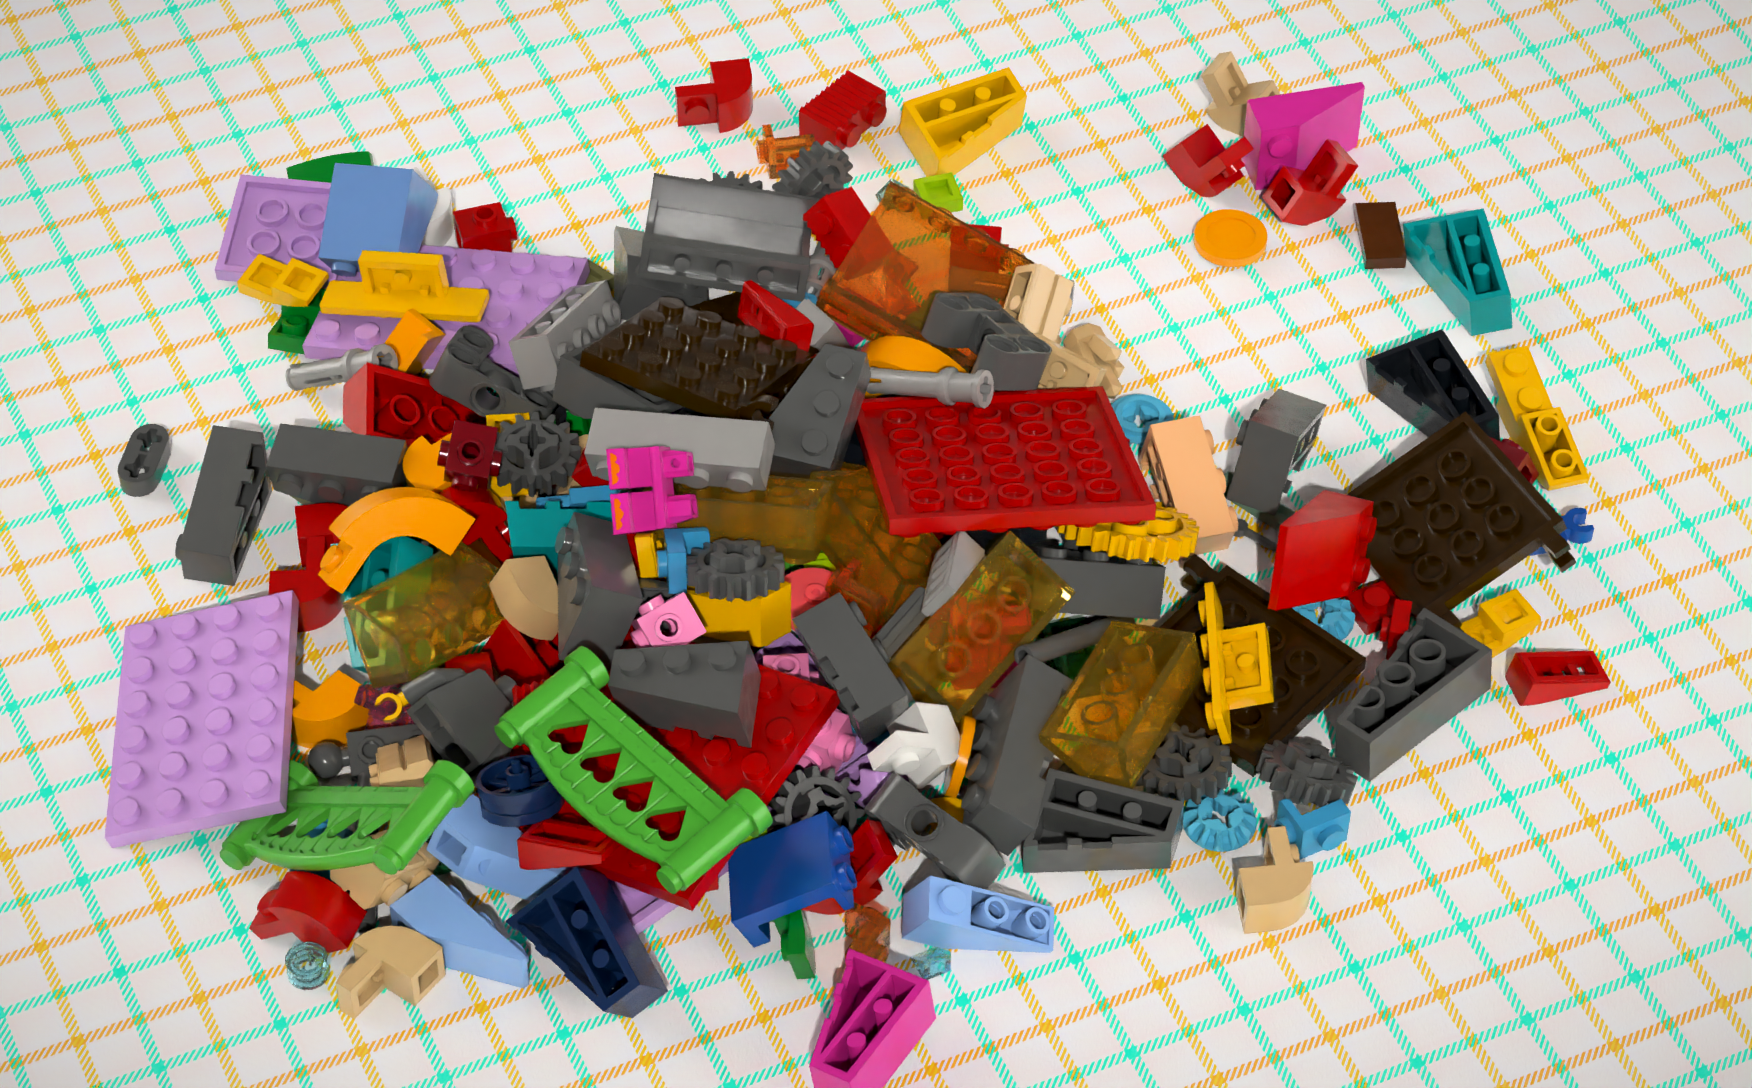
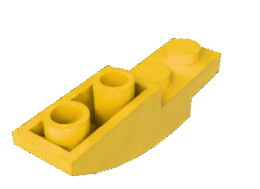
(1533, 420)

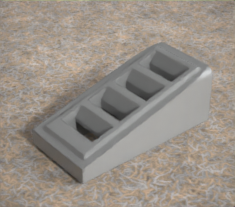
(824, 329)
(950, 569)

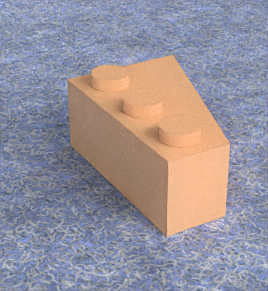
(1187, 479)

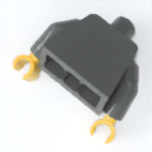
(457, 714)

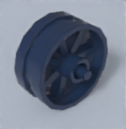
(516, 792)

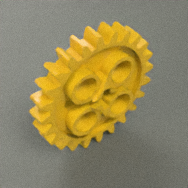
(1166, 536)

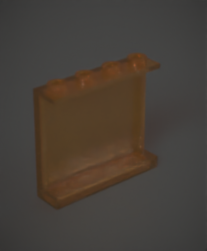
(905, 260)

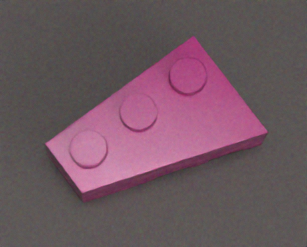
(872, 1024)

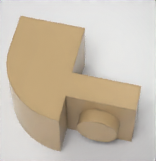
(1231, 91)
(528, 596)
(1275, 893)
(391, 960)

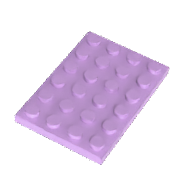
(518, 292)
(203, 720)

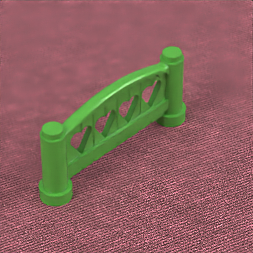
(574, 699)
(412, 811)

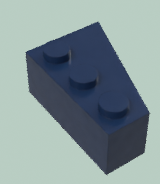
(592, 942)

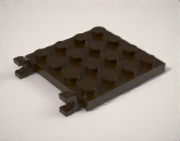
(698, 360)
(1455, 520)
(1305, 663)

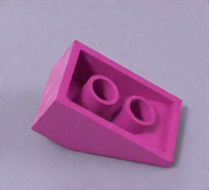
(1295, 126)

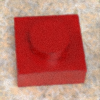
(1370, 606)
(1395, 626)

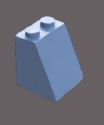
(373, 212)

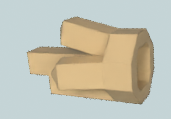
(1093, 345)

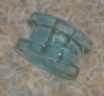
(311, 953)

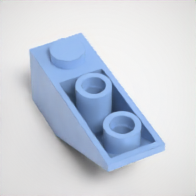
(487, 853)
(975, 918)
(467, 937)

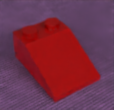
(1322, 551)

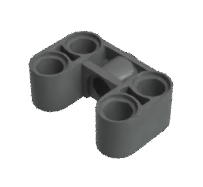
(995, 336)
(467, 371)
(954, 846)

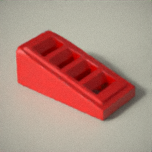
(775, 317)
(1531, 687)
(563, 845)

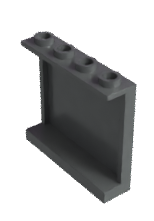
(726, 236)

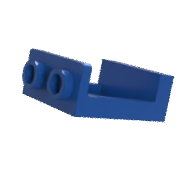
(789, 873)

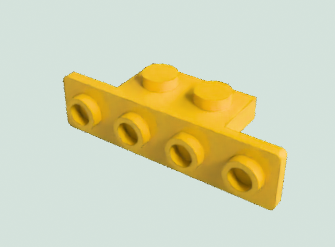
(403, 282)
(1238, 665)

